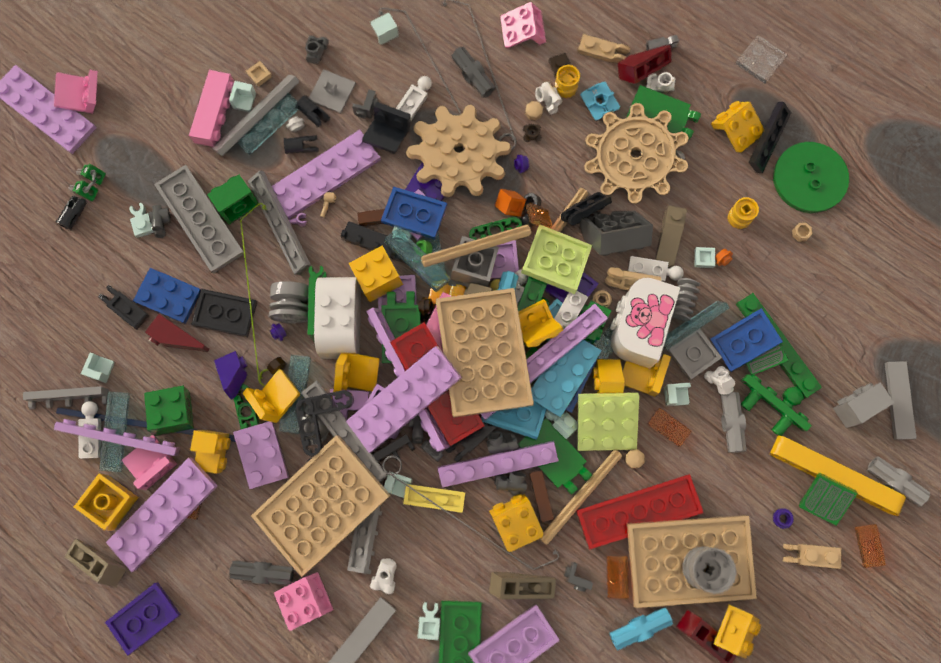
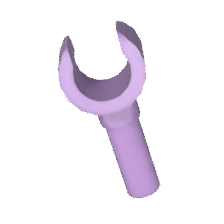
(296, 220)

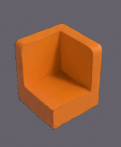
(510, 202)

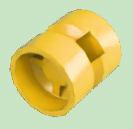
(567, 81)
(743, 213)

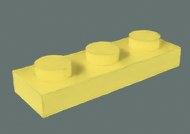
(446, 499)

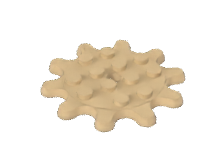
(641, 134)
(457, 168)

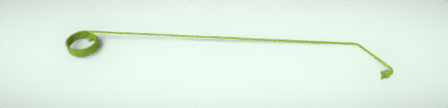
(259, 375)

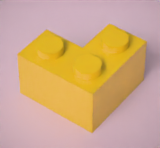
(608, 376)
(210, 449)

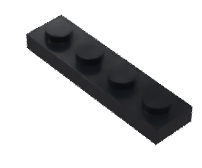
(769, 137)

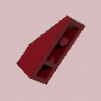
(643, 64)
(170, 335)
(704, 636)

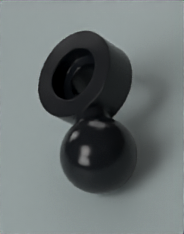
(530, 198)

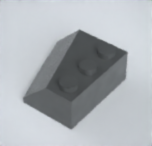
(616, 231)

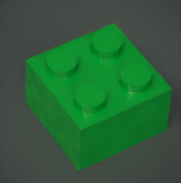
(233, 199)
(168, 410)

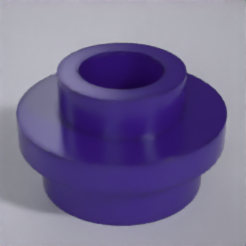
(521, 163)
(277, 332)
(788, 518)

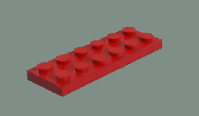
(411, 348)
(662, 502)

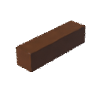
(370, 218)
(541, 496)

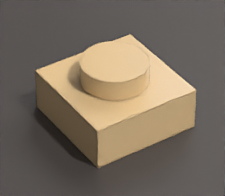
(259, 74)

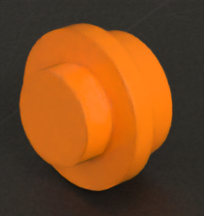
(723, 257)

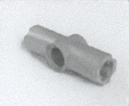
(733, 422)
(899, 481)

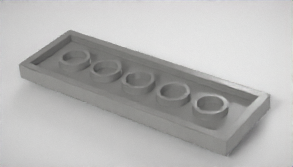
(199, 219)

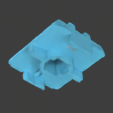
(601, 91)

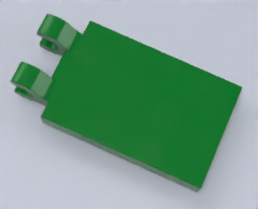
(655, 102)
(311, 299)
(400, 316)
(569, 459)

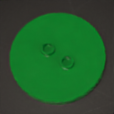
(811, 177)

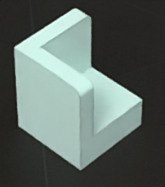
(385, 28)
(242, 96)
(97, 367)
(676, 394)
(395, 487)

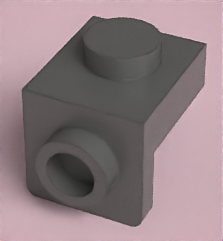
(367, 109)
(579, 583)

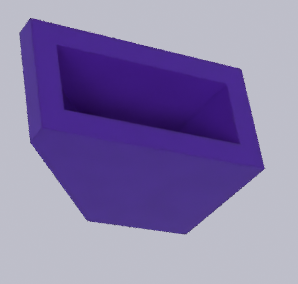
(231, 373)

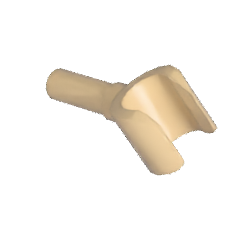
(329, 197)

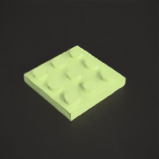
(556, 259)
(607, 421)

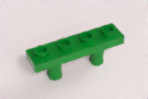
(783, 407)

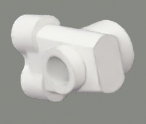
(661, 83)
(549, 96)
(722, 379)
(384, 576)

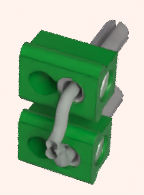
(85, 189)

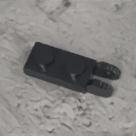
(585, 208)
(125, 308)
(472, 440)

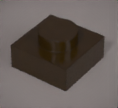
(558, 61)

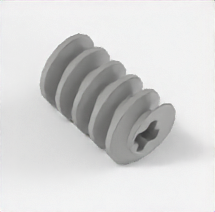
(685, 295)

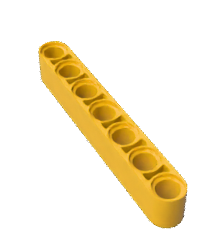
(814, 463)

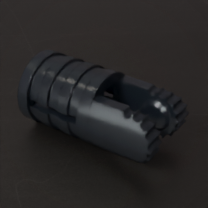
(312, 111)
(296, 144)
(71, 212)

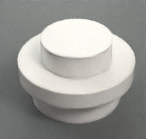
(295, 124)

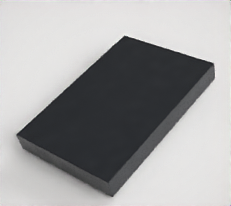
(224, 313)

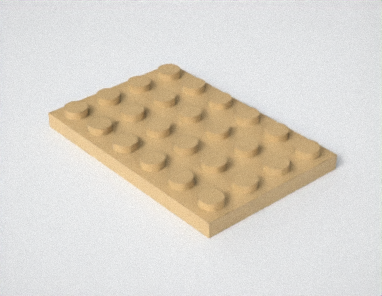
(487, 349)
(320, 505)
(659, 553)

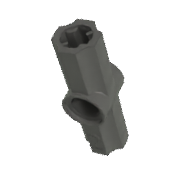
(473, 72)
(261, 572)

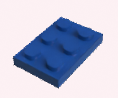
(414, 212)
(167, 295)
(746, 340)

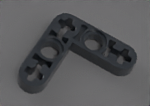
(315, 410)

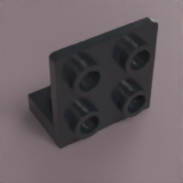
(387, 128)

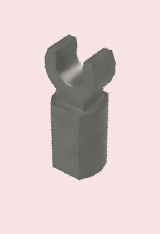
(655, 43)

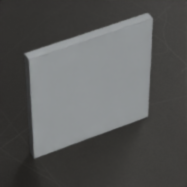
(332, 91)

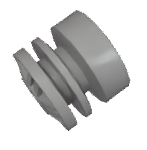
(289, 302)
(718, 575)

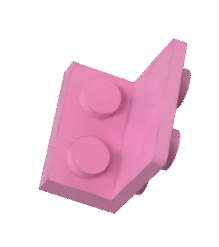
(522, 25)
(76, 92)
(148, 466)
(303, 601)

